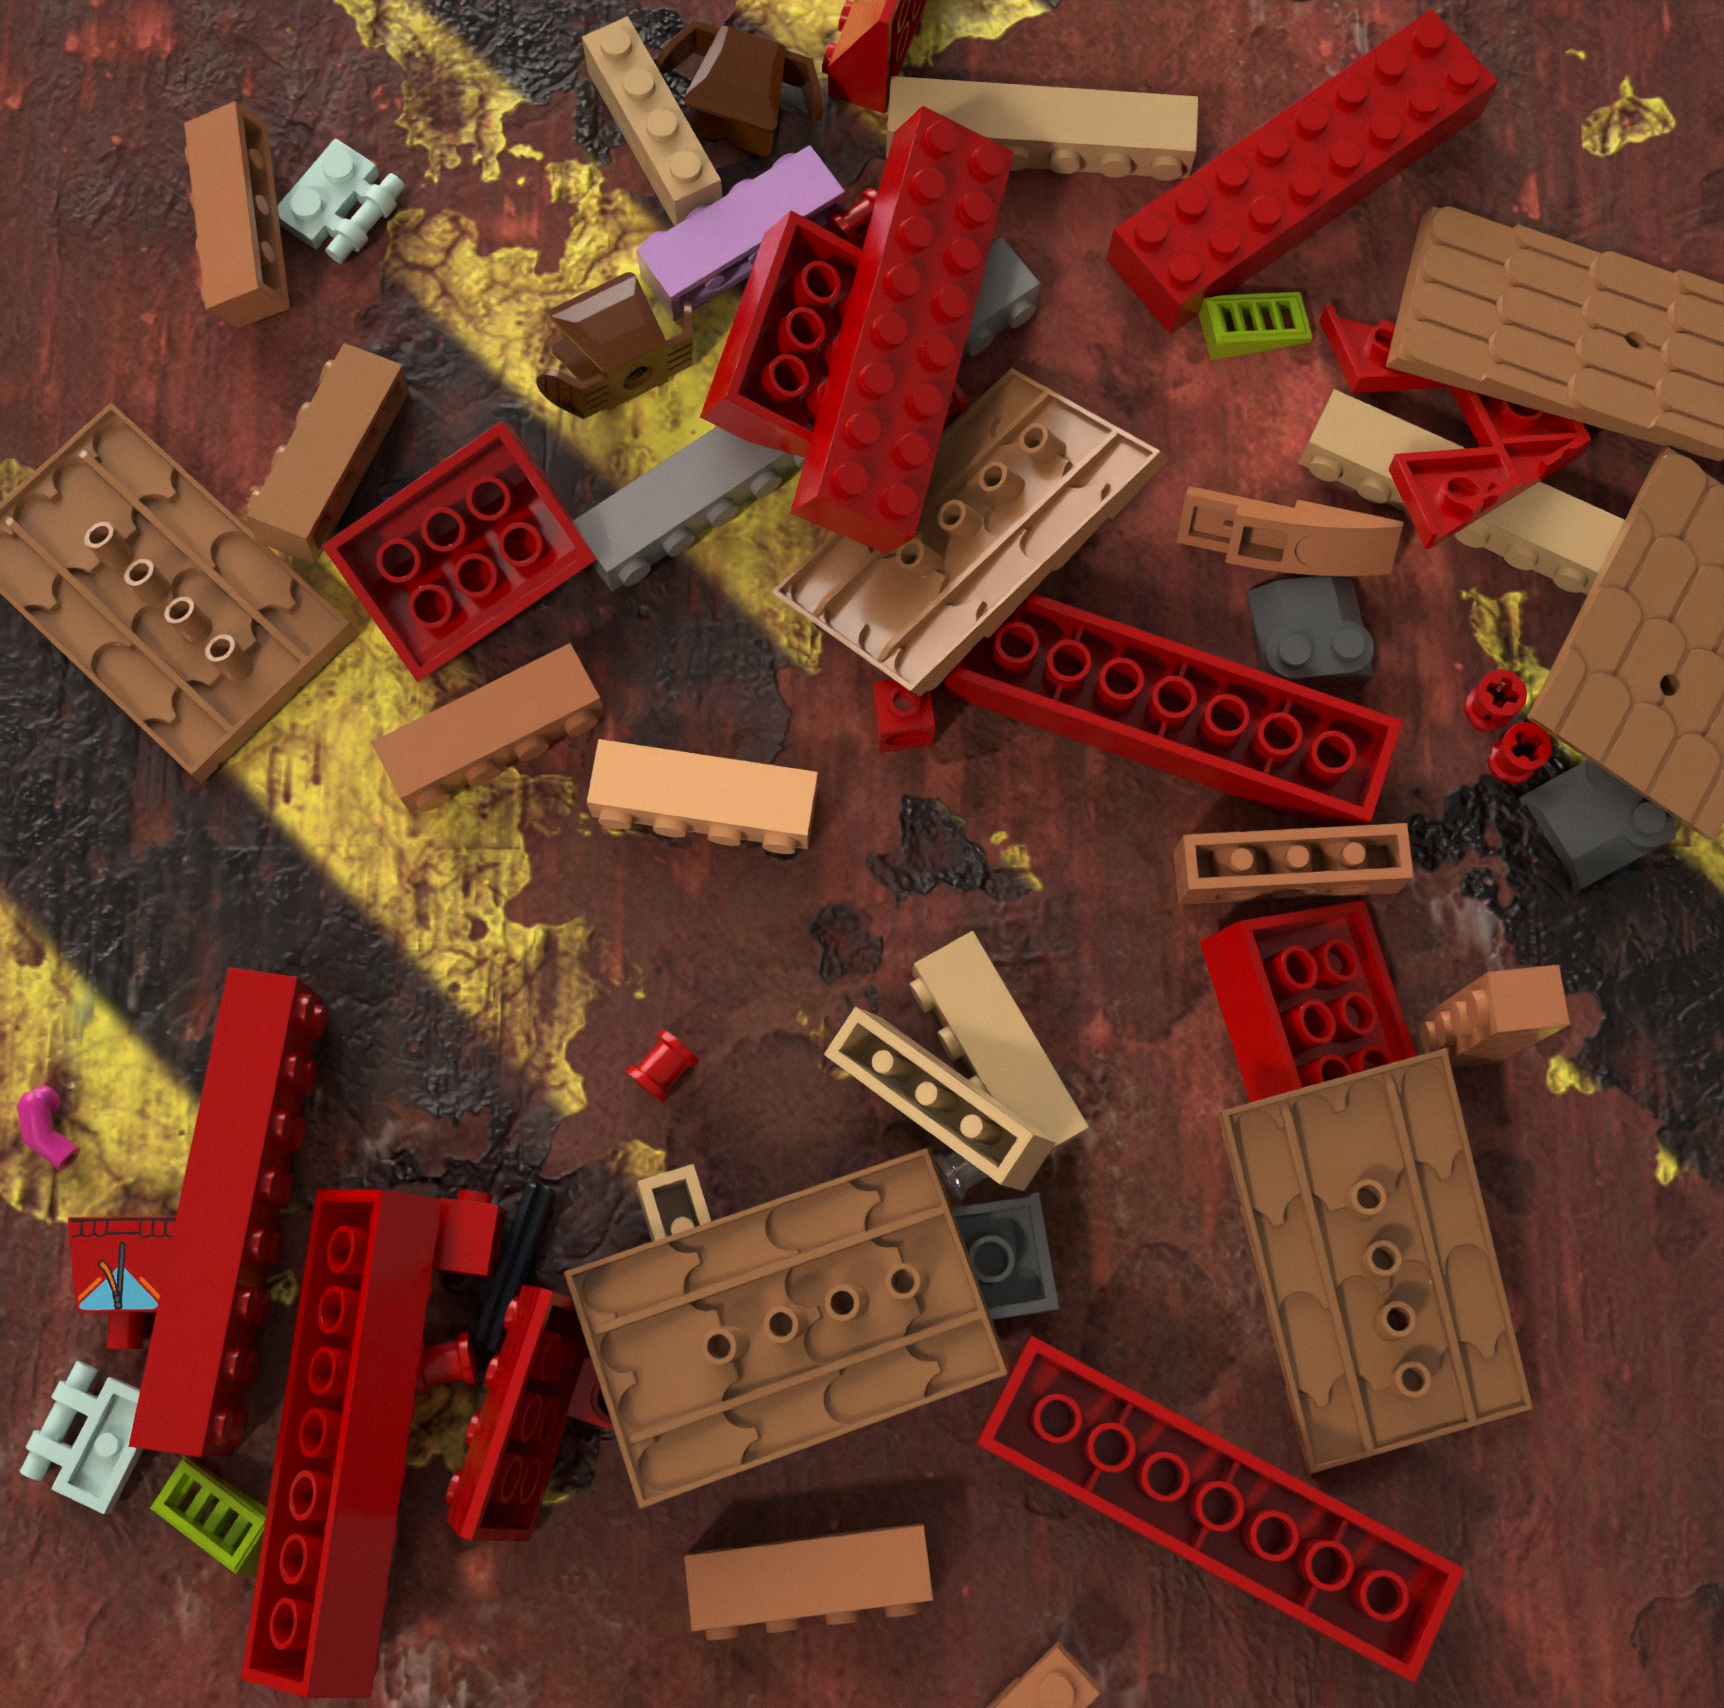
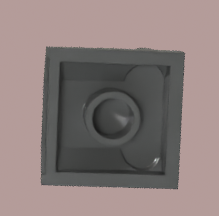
(1310, 632)
(1596, 822)
(1010, 1255)

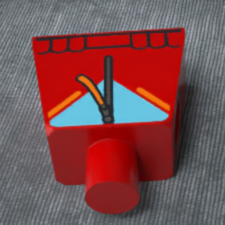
(120, 1271)

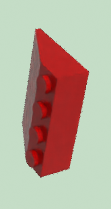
(871, 49)
(784, 336)
(460, 550)
(1306, 998)
(521, 1420)

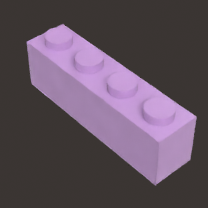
(722, 239)

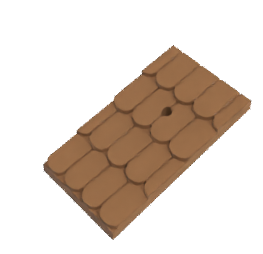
(1564, 330)
(1004, 507)
(161, 593)
(1649, 620)
(1365, 1209)
(737, 1334)

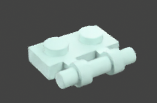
(329, 192)
(100, 1458)

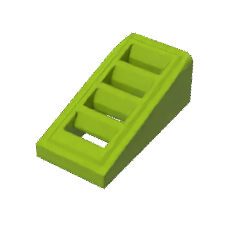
(1227, 344)
(242, 1543)

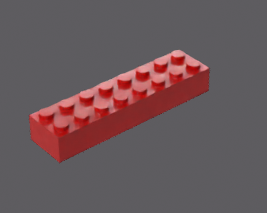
(1300, 170)
(903, 333)
(1181, 711)
(229, 1217)
(342, 1444)
(1220, 1508)

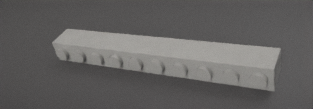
(721, 471)

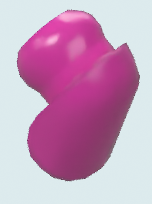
(37, 1127)

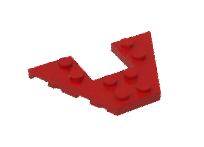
(1457, 485)

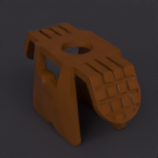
(739, 84)
(609, 340)

